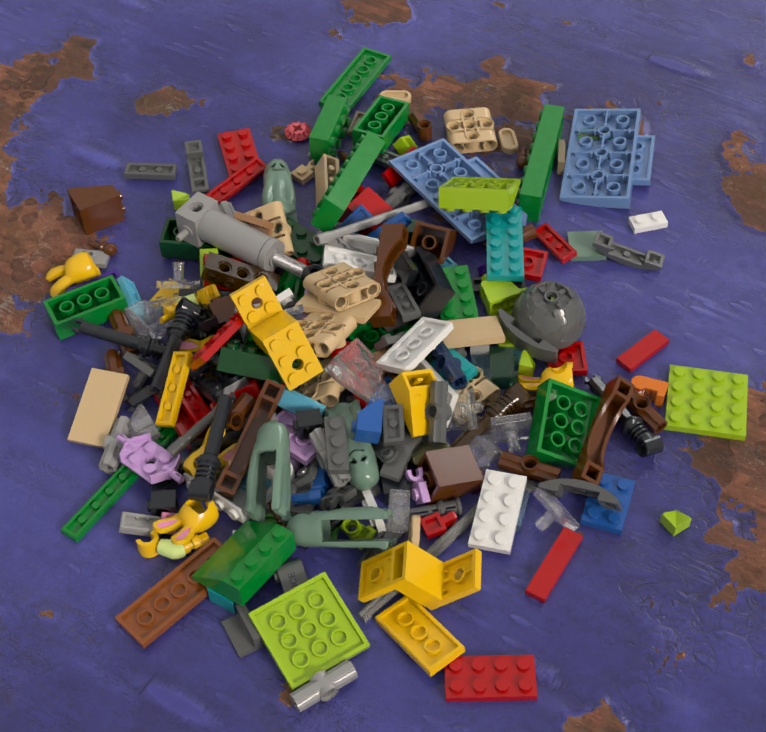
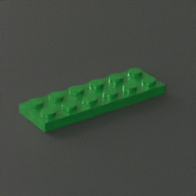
(358, 76)

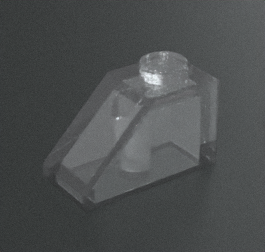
(141, 424)
(485, 451)

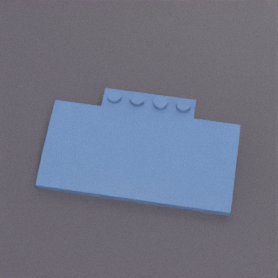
(433, 166)
(604, 169)

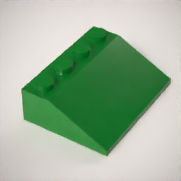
(560, 423)
(246, 560)

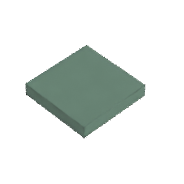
(582, 243)

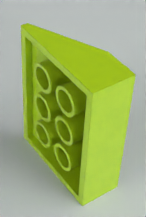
(478, 194)

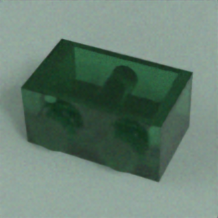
(502, 366)

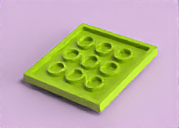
(707, 402)
(308, 630)

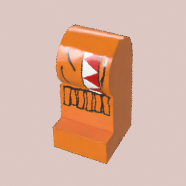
(651, 388)

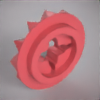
(297, 135)

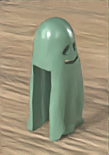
(279, 187)
(270, 448)
(361, 456)
(314, 527)

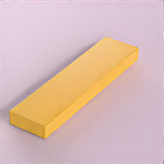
(174, 389)

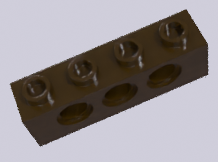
(233, 273)

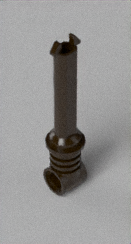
(511, 398)

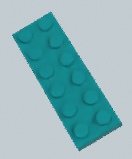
(504, 246)

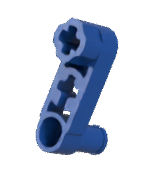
(319, 488)

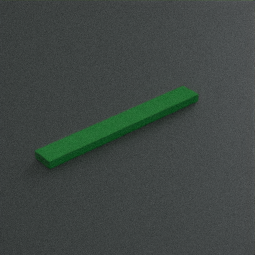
(109, 494)

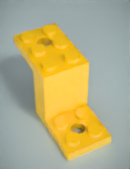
(276, 333)
(420, 575)

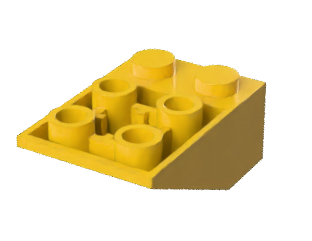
(413, 392)

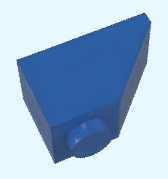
(368, 423)

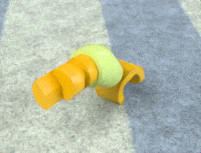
(202, 298)
(166, 548)

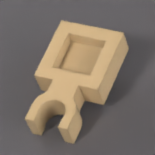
(304, 173)

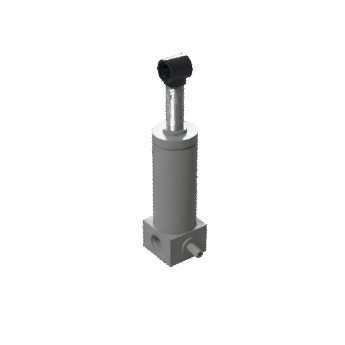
(203, 222)

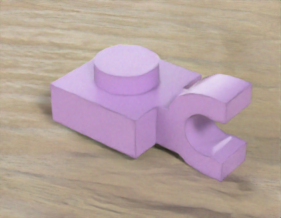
(419, 488)

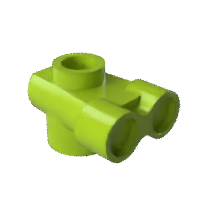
(361, 531)

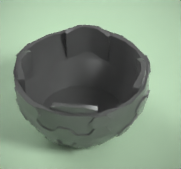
(555, 320)

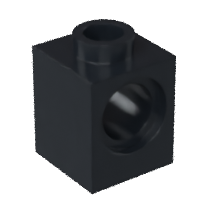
(306, 422)
(163, 501)

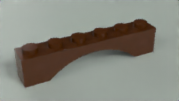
(392, 243)
(611, 405)
(240, 458)

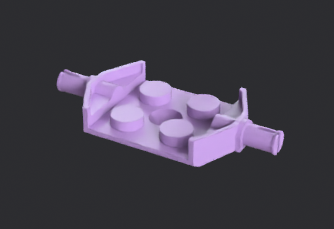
(142, 449)

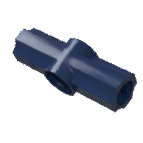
(449, 366)

